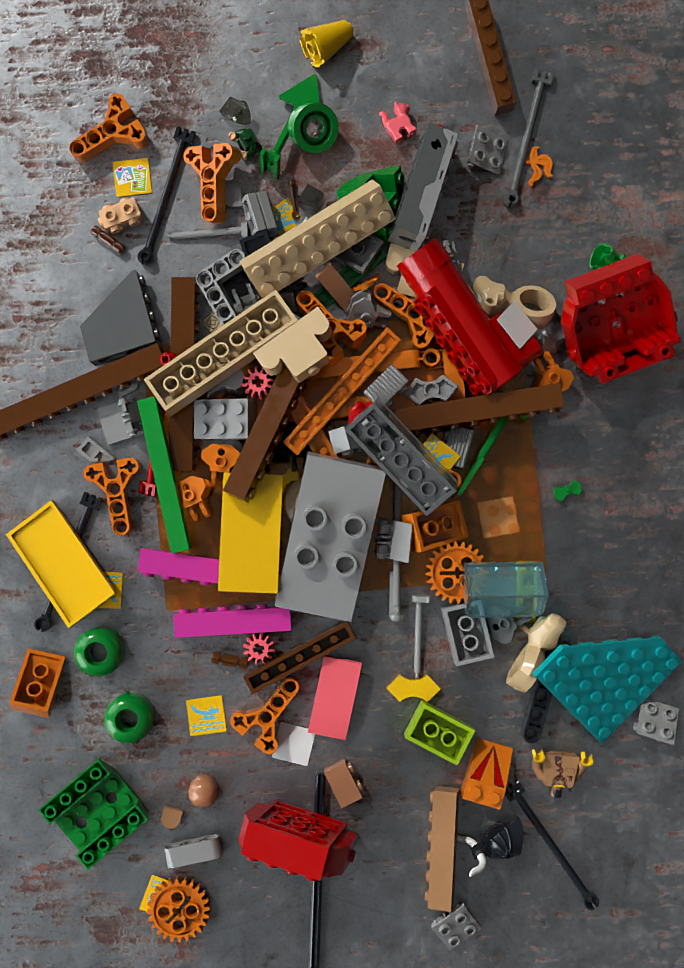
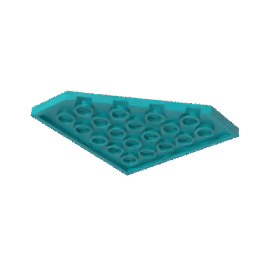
(606, 679)

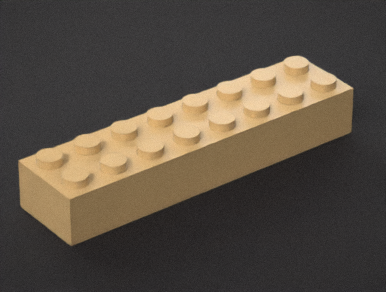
(318, 239)
(219, 354)

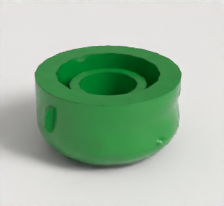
(327, 127)
(115, 651)
(141, 706)

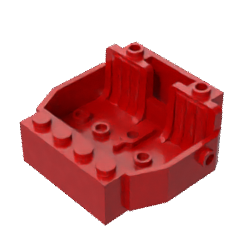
(643, 315)
(297, 840)

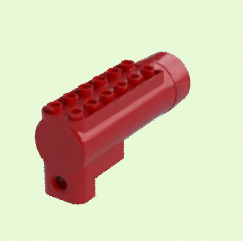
(471, 339)

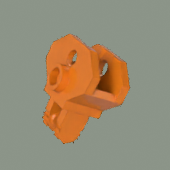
(551, 373)
(219, 463)
(193, 494)

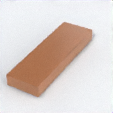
(335, 286)

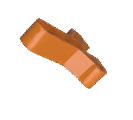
(122, 135)
(224, 159)
(415, 326)
(343, 328)
(124, 480)
(254, 716)

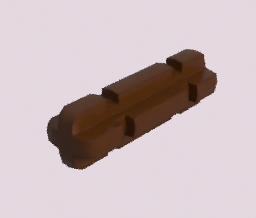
(107, 239)
(230, 660)

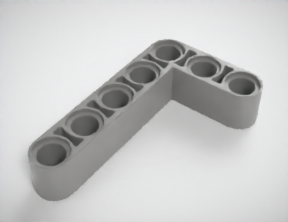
(216, 283)

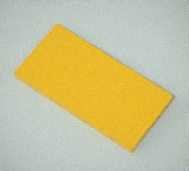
(251, 539)
(61, 564)

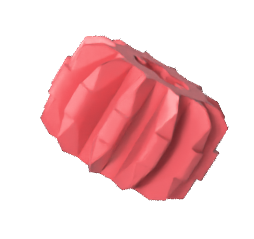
(253, 388)
(256, 653)

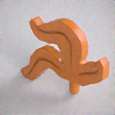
(543, 160)
(368, 282)

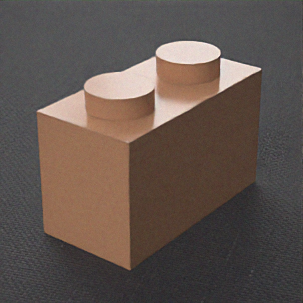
(343, 783)

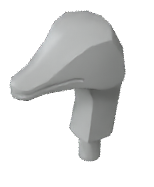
(550, 342)

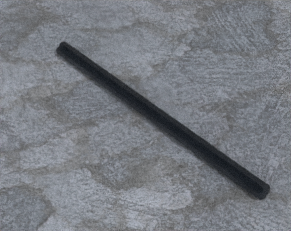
(316, 887)

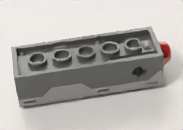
(424, 187)
(400, 454)

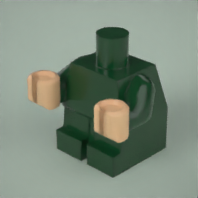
(246, 141)

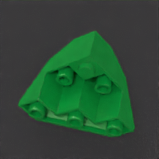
(392, 184)

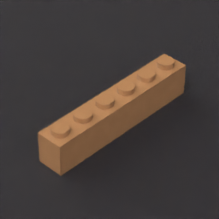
(443, 848)

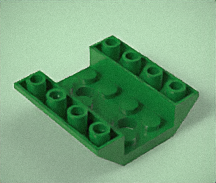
(106, 820)

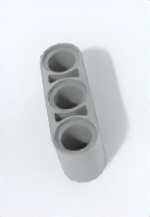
(193, 851)

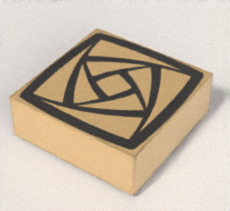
(211, 322)

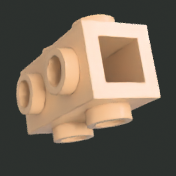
(120, 215)

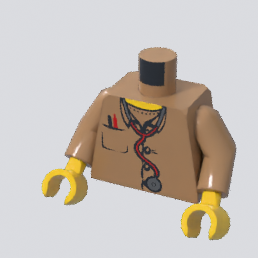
(559, 769)

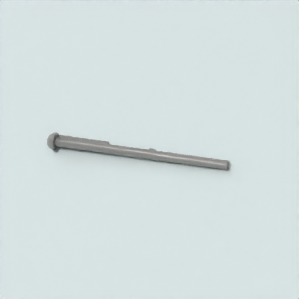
(395, 576)

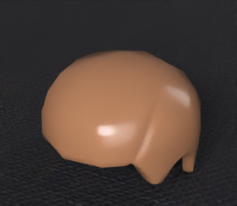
(203, 791)

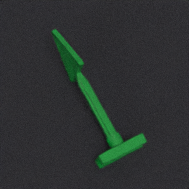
(298, 94)
(484, 451)

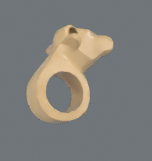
(497, 298)
(541, 638)

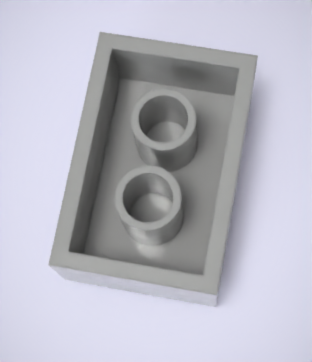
(224, 418)
(466, 635)

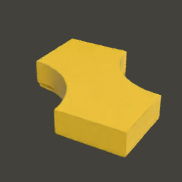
(404, 688)

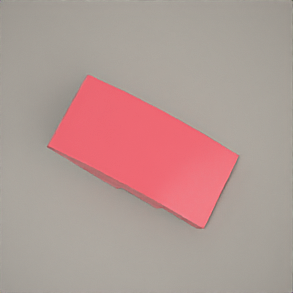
(334, 697)

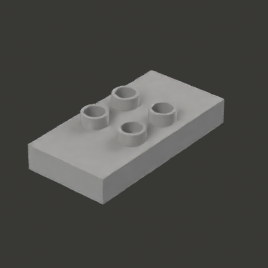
(329, 536)

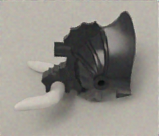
(497, 842)

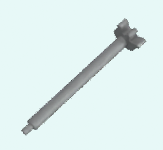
(244, 229)
(419, 599)

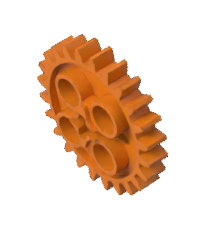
(455, 554)
(165, 897)

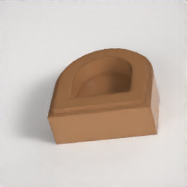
(171, 817)

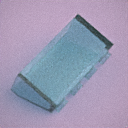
(504, 589)

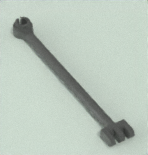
(541, 82)

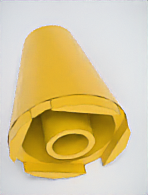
(325, 40)

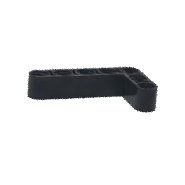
(535, 704)

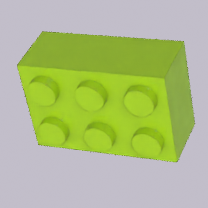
(439, 732)

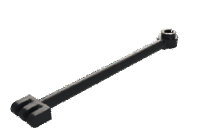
(183, 140)
(89, 505)
(516, 794)

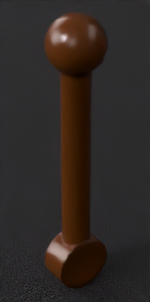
(295, 215)

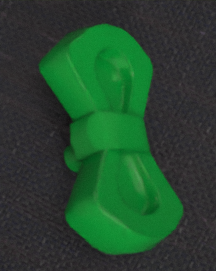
(561, 492)

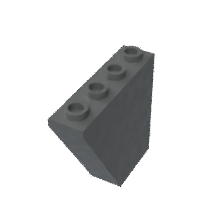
(121, 323)

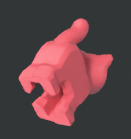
(400, 124)

